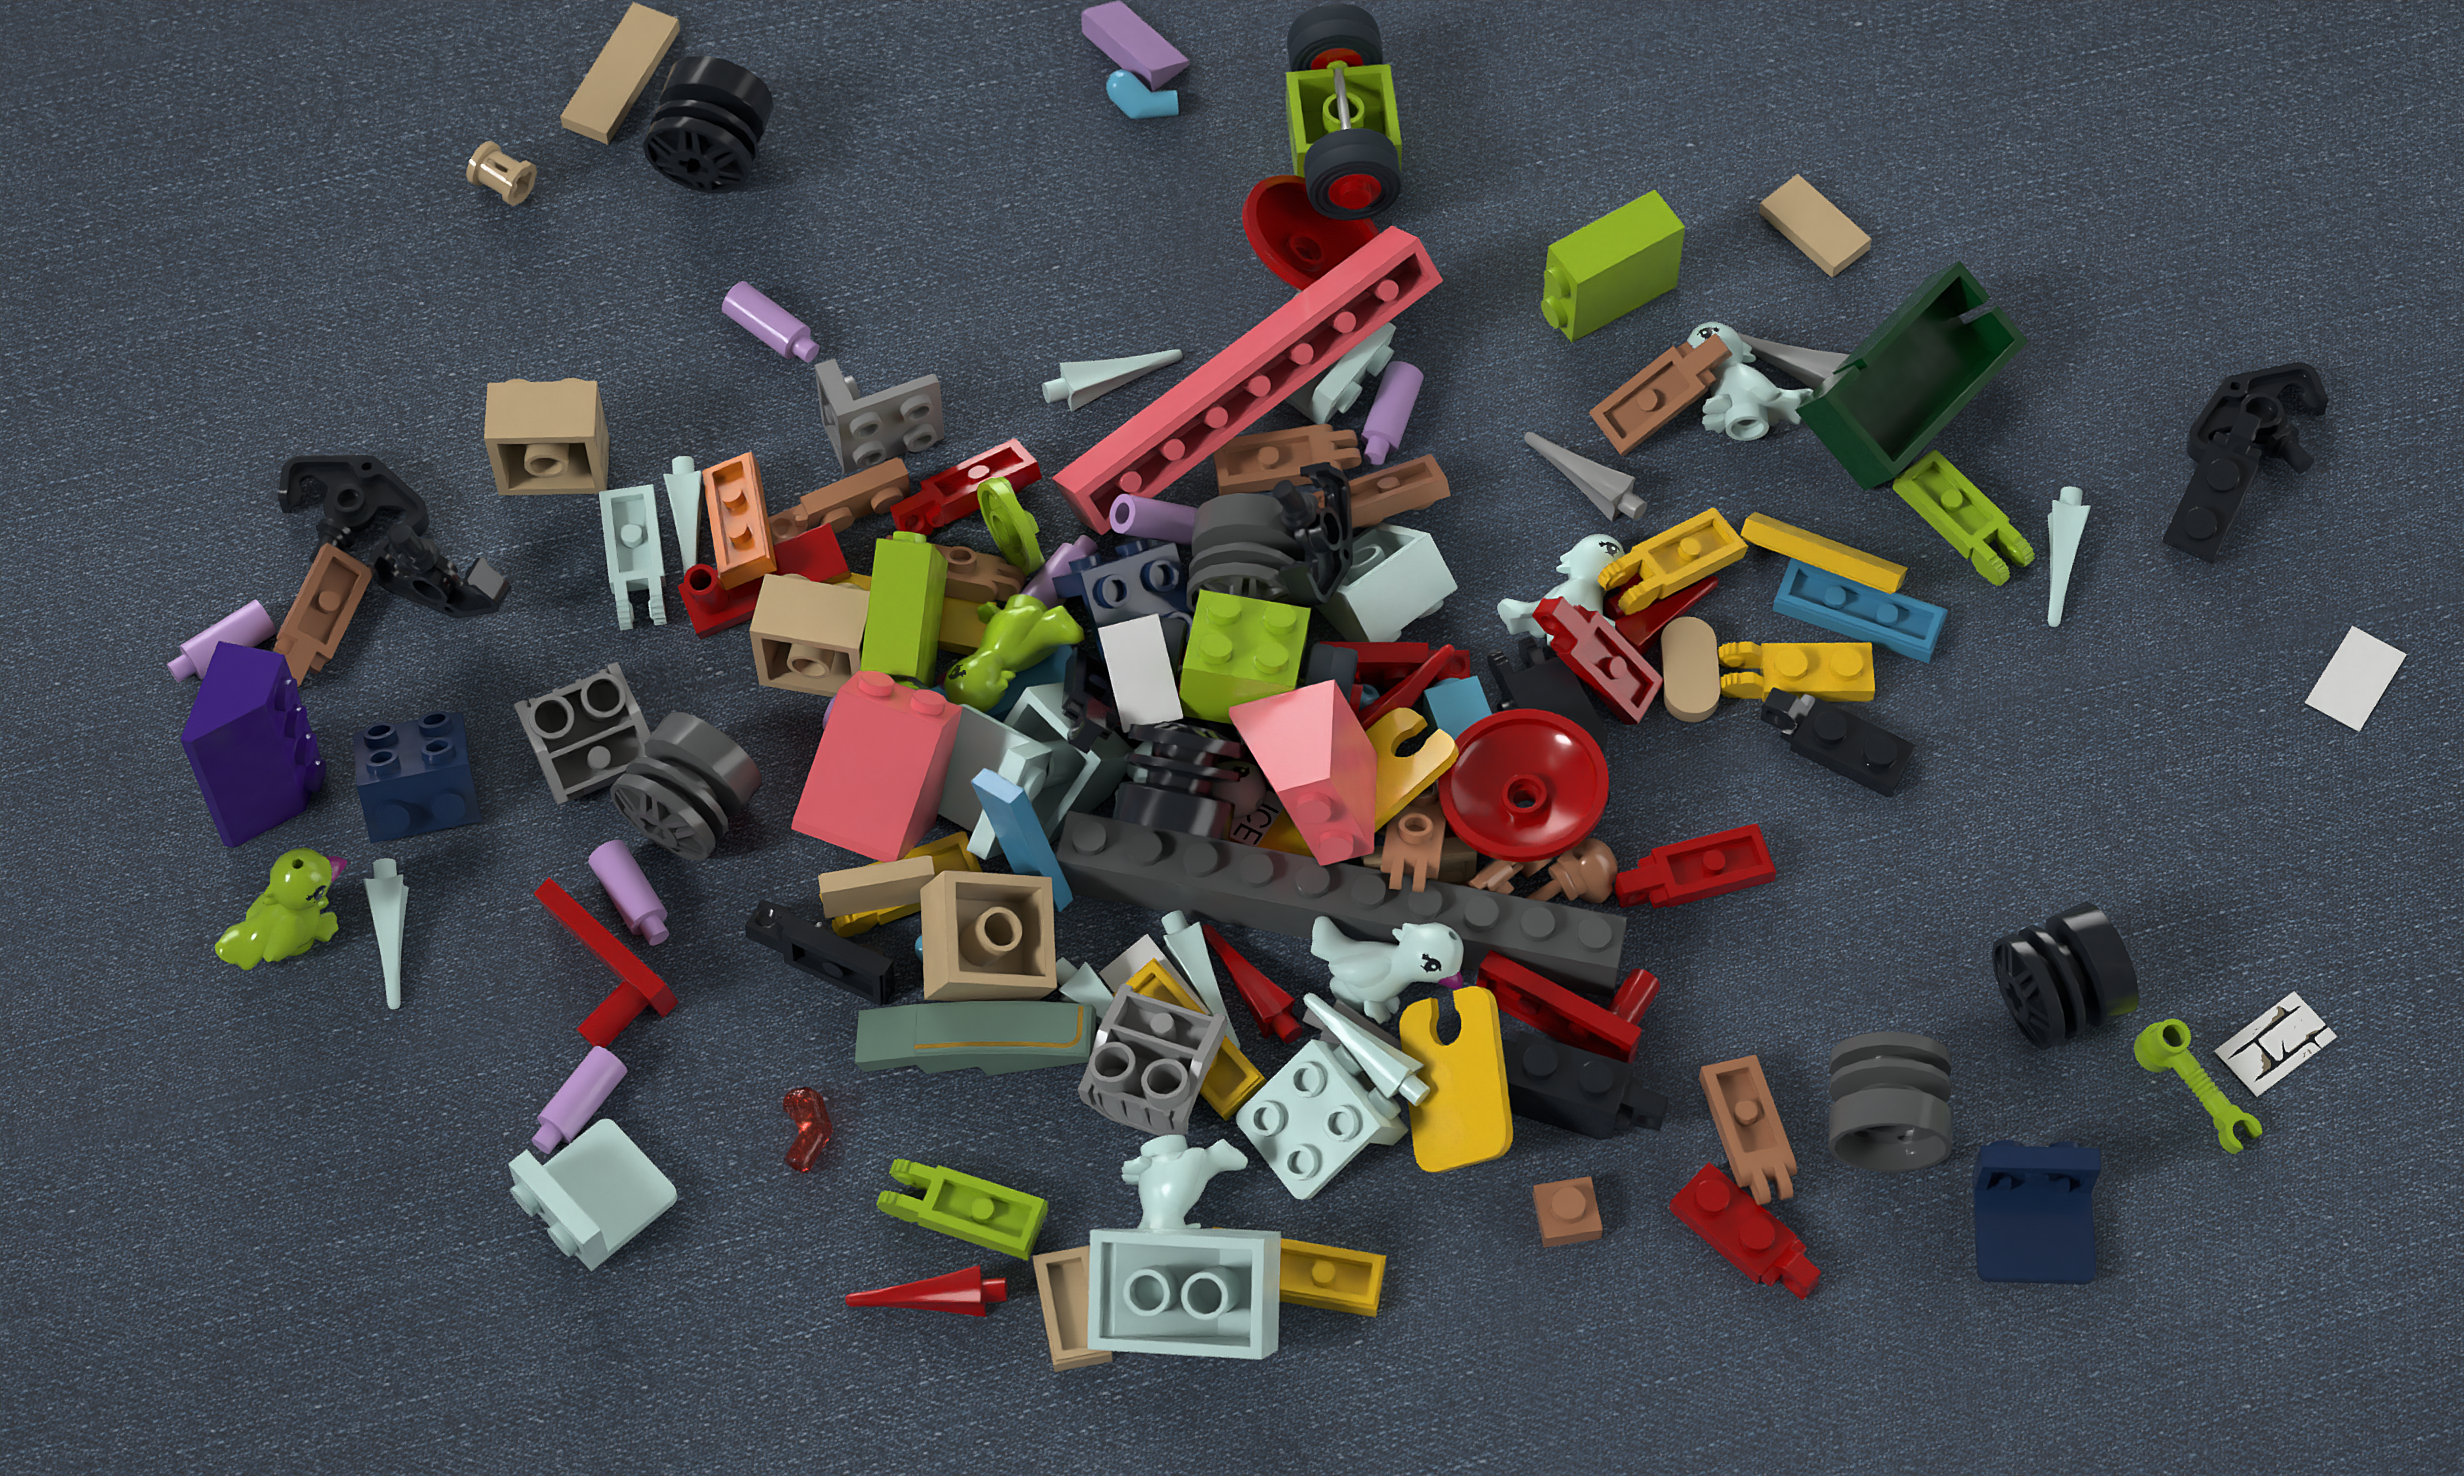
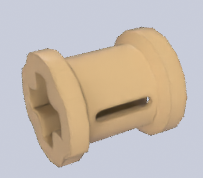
(501, 173)

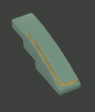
(979, 1034)

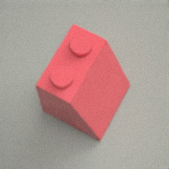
(1316, 765)
(879, 768)

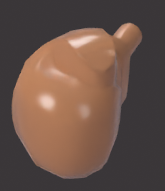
(1581, 872)

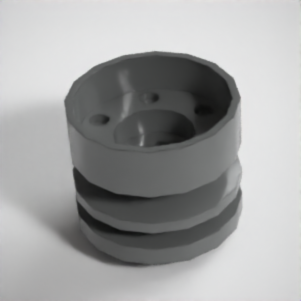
(1241, 548)
(686, 786)
(1890, 1102)

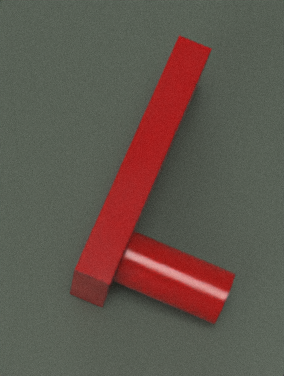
(714, 608)
(639, 983)
(1567, 1015)

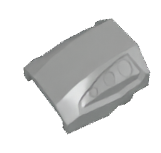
(585, 733)
(1150, 1062)

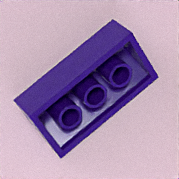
(251, 743)

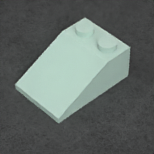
(1184, 1291)

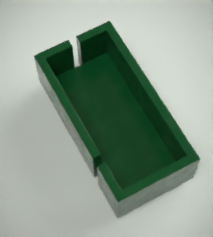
(1911, 376)

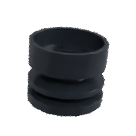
(708, 124)
(1180, 780)
(2065, 975)

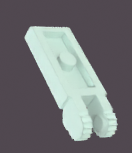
(633, 550)

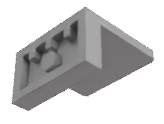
(880, 424)

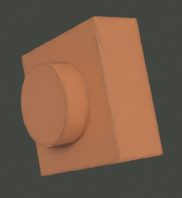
(1567, 1211)

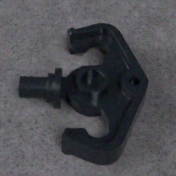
(2258, 395)
(355, 494)
(1318, 531)
(434, 579)

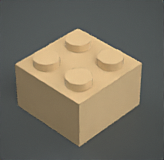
(547, 437)
(808, 633)
(988, 937)

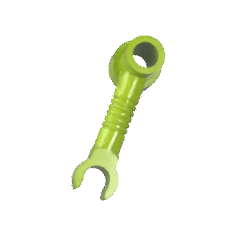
(2158, 1056)

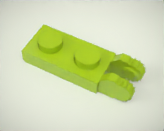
(1963, 515)
(967, 1208)

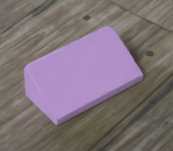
(1132, 44)

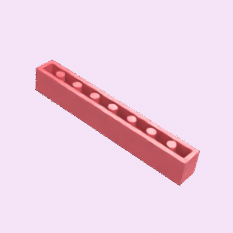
(1250, 376)

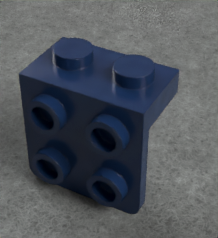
(1129, 585)
(415, 776)
(2035, 1212)

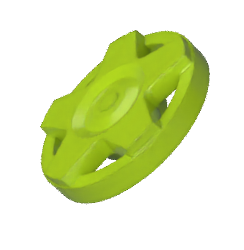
(1010, 524)

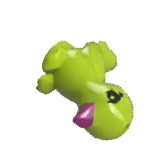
(1011, 643)
(287, 914)

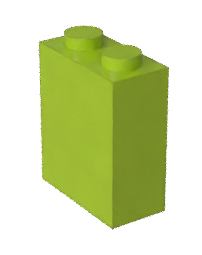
(1612, 266)
(905, 610)

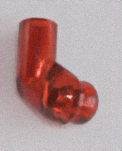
(813, 1124)

